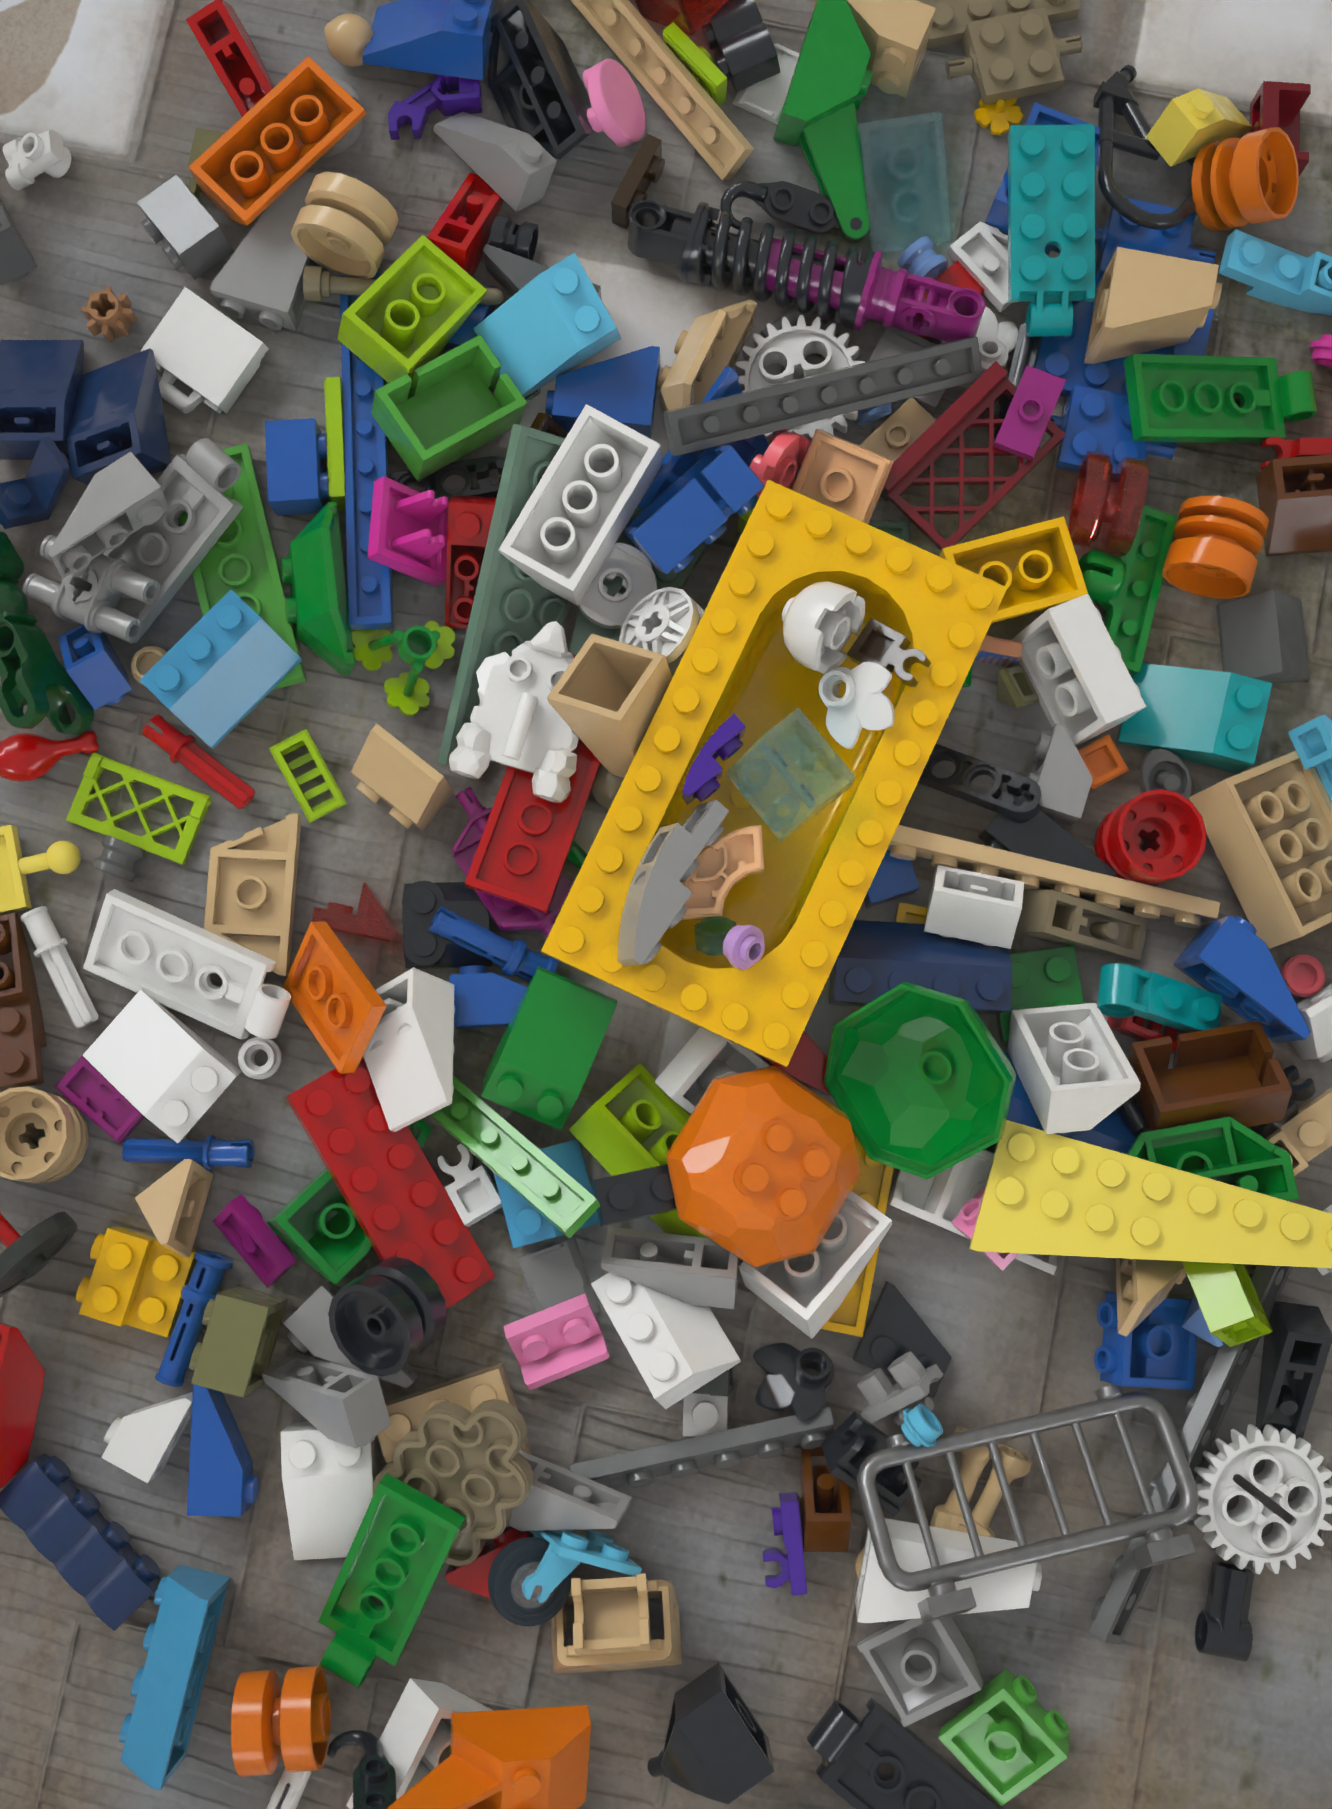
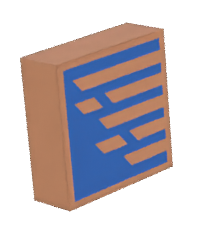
(999, 652)

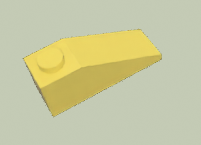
(1193, 122)

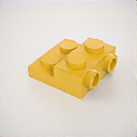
(134, 1282)

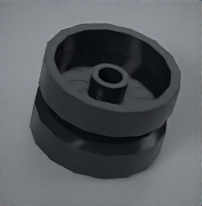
(387, 1316)

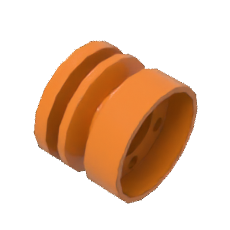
(1245, 180)
(1215, 547)

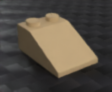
(896, 38)

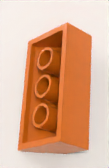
(275, 142)

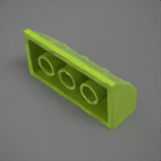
(634, 1131)

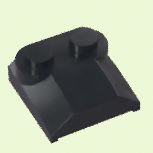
(419, 907)

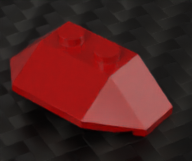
(19, 1400)

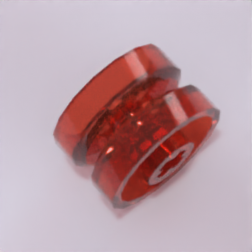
(1112, 503)

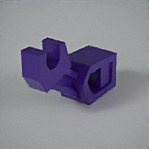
(431, 97)

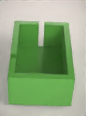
(448, 407)

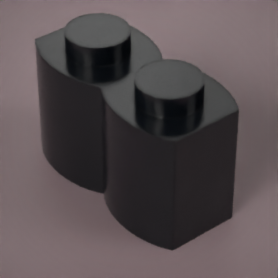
(742, 43)

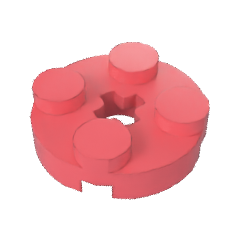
(781, 459)

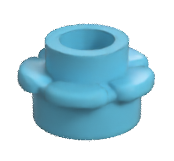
(921, 1426)

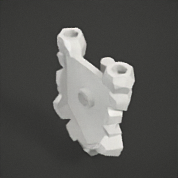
(515, 719)

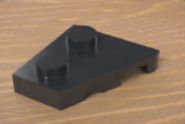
(895, 1331)

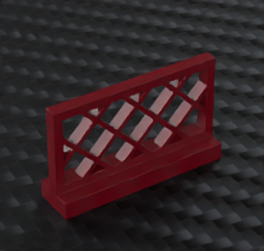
(937, 442)

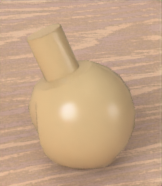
(347, 38)

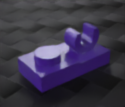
(787, 1523)

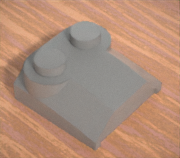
(922, 1666)

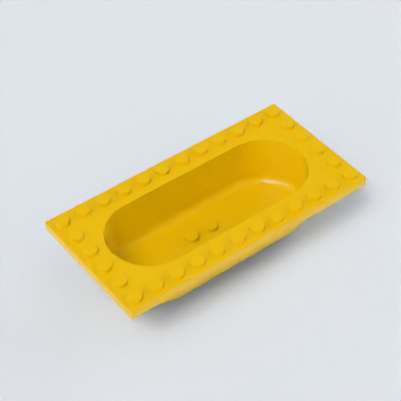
(826, 866)

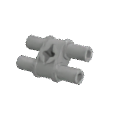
(93, 594)

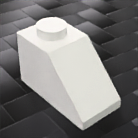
(147, 1437)

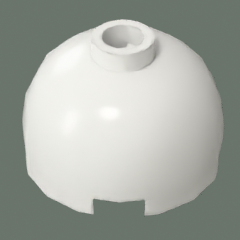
(820, 624)

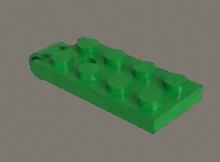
(1194, 401)
(397, 1561)

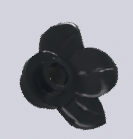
(789, 1384)

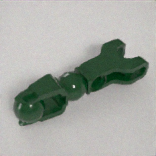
(28, 663)

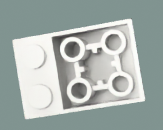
(413, 1048)

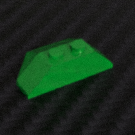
(319, 591)
(1222, 1152)

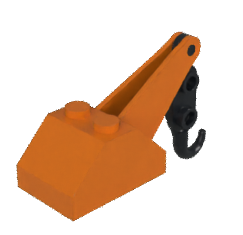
(494, 1763)

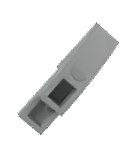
(656, 894)

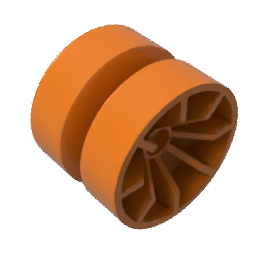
(280, 1721)

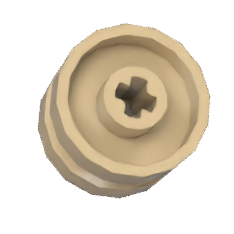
(344, 225)

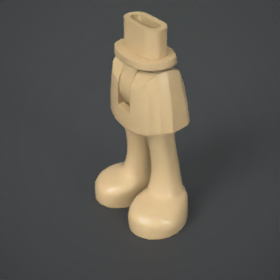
(972, 1464)

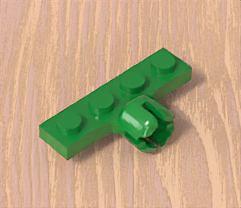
(1131, 584)

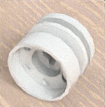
(663, 624)

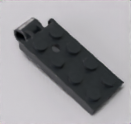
(859, 1747)

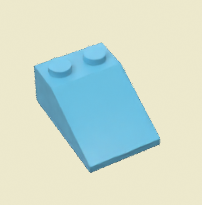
(549, 326)

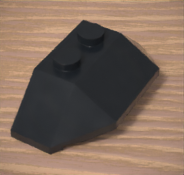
(536, 79)

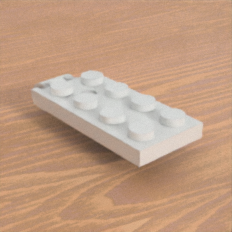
(174, 963)

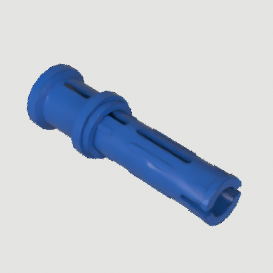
(511, 956)
(201, 1288)

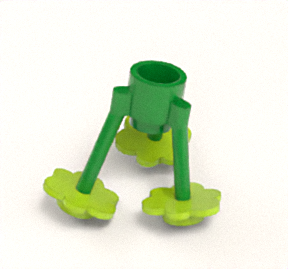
(416, 647)

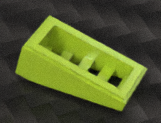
(291, 744)

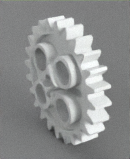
(789, 349)
(1239, 1530)

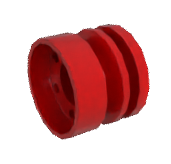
(1169, 827)

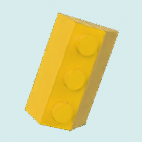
(1031, 561)

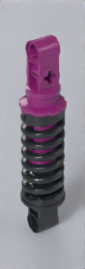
(800, 272)

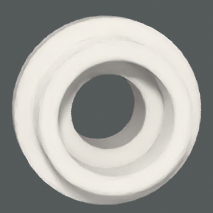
(248, 1051)

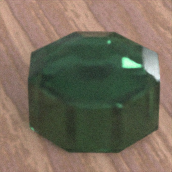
(711, 934)

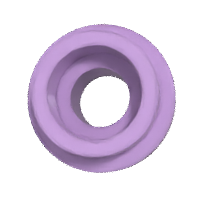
(744, 946)

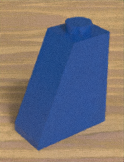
(617, 387)

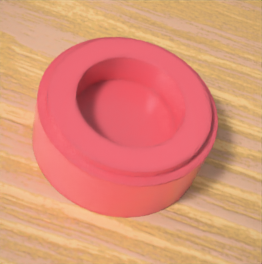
(1303, 975)

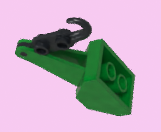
(823, 121)

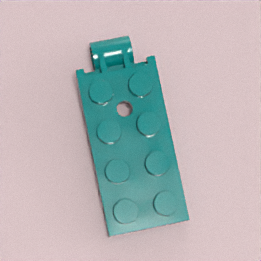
(1047, 205)

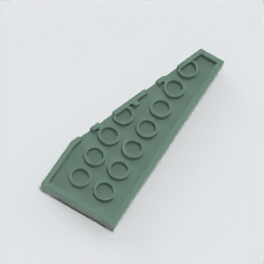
(507, 601)

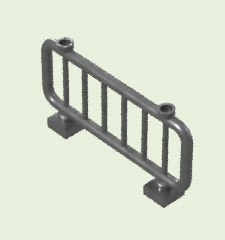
(941, 1579)

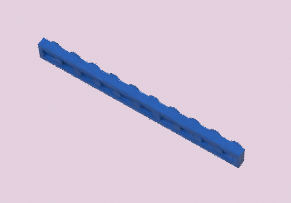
(365, 462)

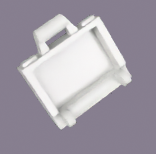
(204, 353)

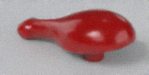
(32, 755)

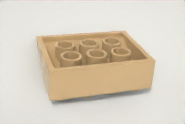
(1274, 845)

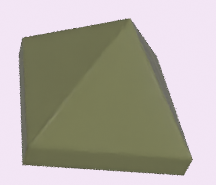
(1015, 687)

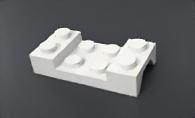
(945, 1194)

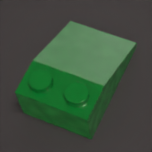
(548, 1048)

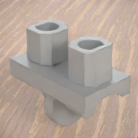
(909, 1391)

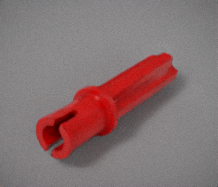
(199, 762)

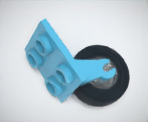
(534, 1573)

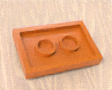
(334, 997)

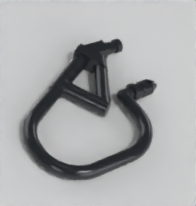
(1116, 99)

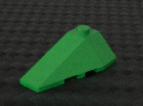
(323, 1227)

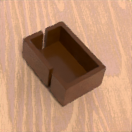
(1211, 1078)

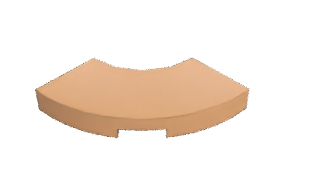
(720, 868)

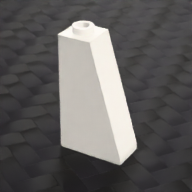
(882, 1602)

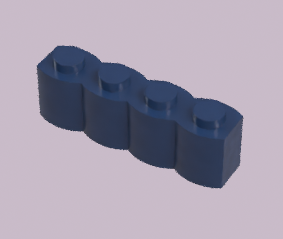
(79, 1540)

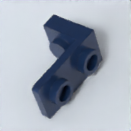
(36, 495)

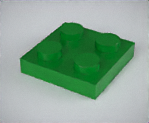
(1041, 981)

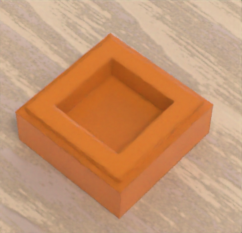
(1103, 761)

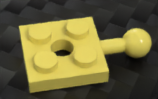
(60, 857)

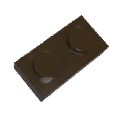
(644, 169)

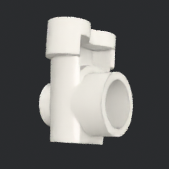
(33, 156)

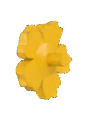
(998, 115)

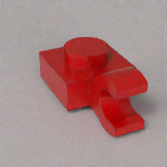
(1297, 448)

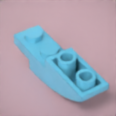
(1279, 274)

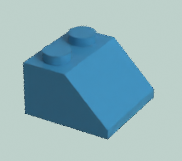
(522, 1219)

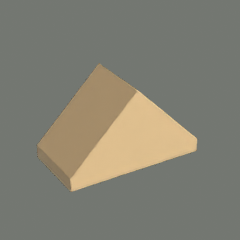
(176, 1205)

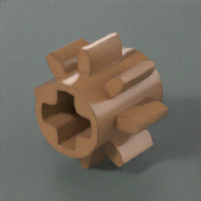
(109, 314)

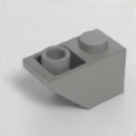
(1061, 776)

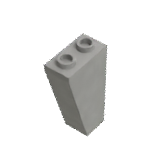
(268, 267)

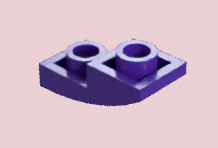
(705, 770)

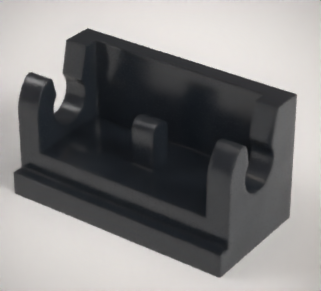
(851, 1446)

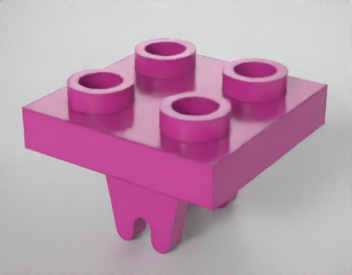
(409, 531)

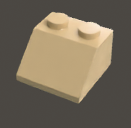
(400, 779)

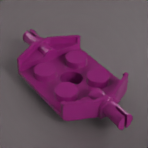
(506, 915)

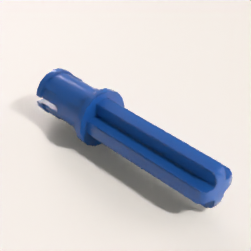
(209, 1152)

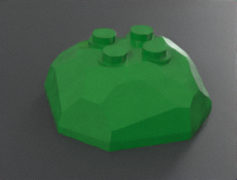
(919, 1079)

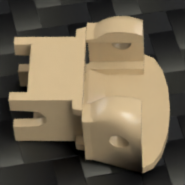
(614, 1626)

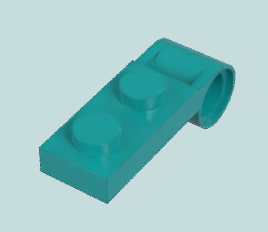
(1134, 991)

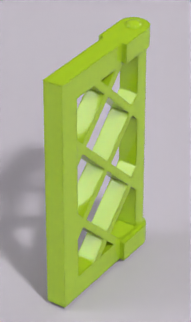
(131, 775)

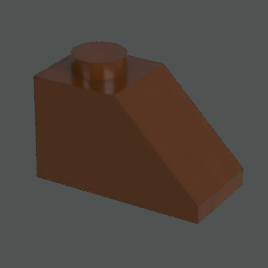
(824, 1505)

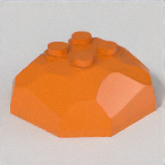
(763, 1166)

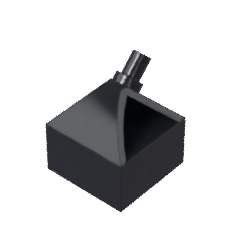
(713, 1741)

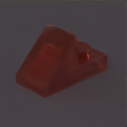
(369, 922)

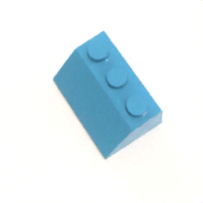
(221, 669)

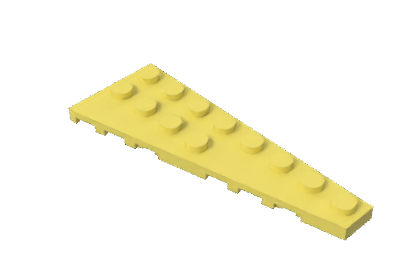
(1095, 1202)

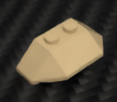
(704, 353)

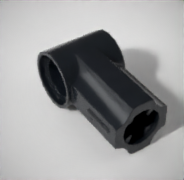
(1224, 1624)

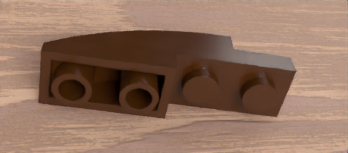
(20, 1010)

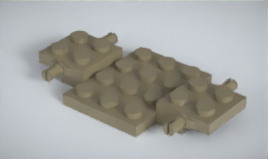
(1005, 43)

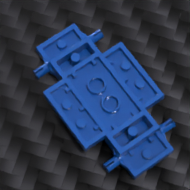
(1097, 393)

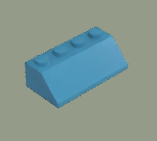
(173, 1673)

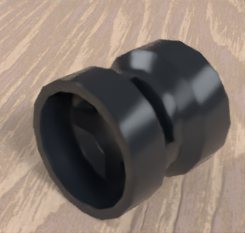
(514, 238)

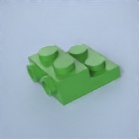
(1007, 1737)

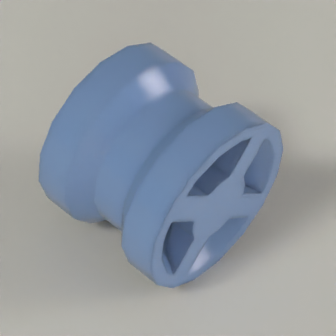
(922, 259)

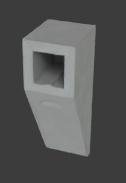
(110, 510)

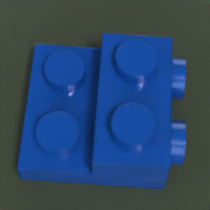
(1154, 1353)

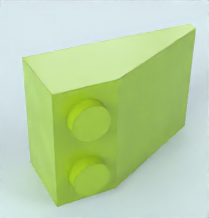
(410, 311)

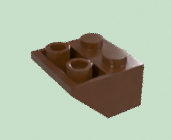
(1298, 504)

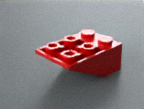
(466, 542)

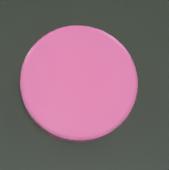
(614, 103)

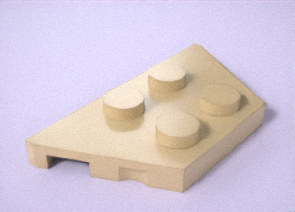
(255, 890)

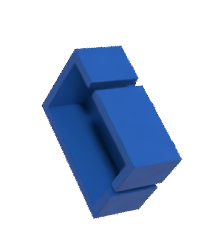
(694, 509)

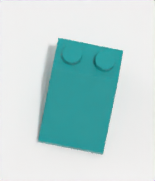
(1198, 715)

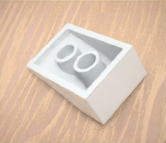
(701, 1061)
(161, 1066)
(815, 1284)
(325, 1490)

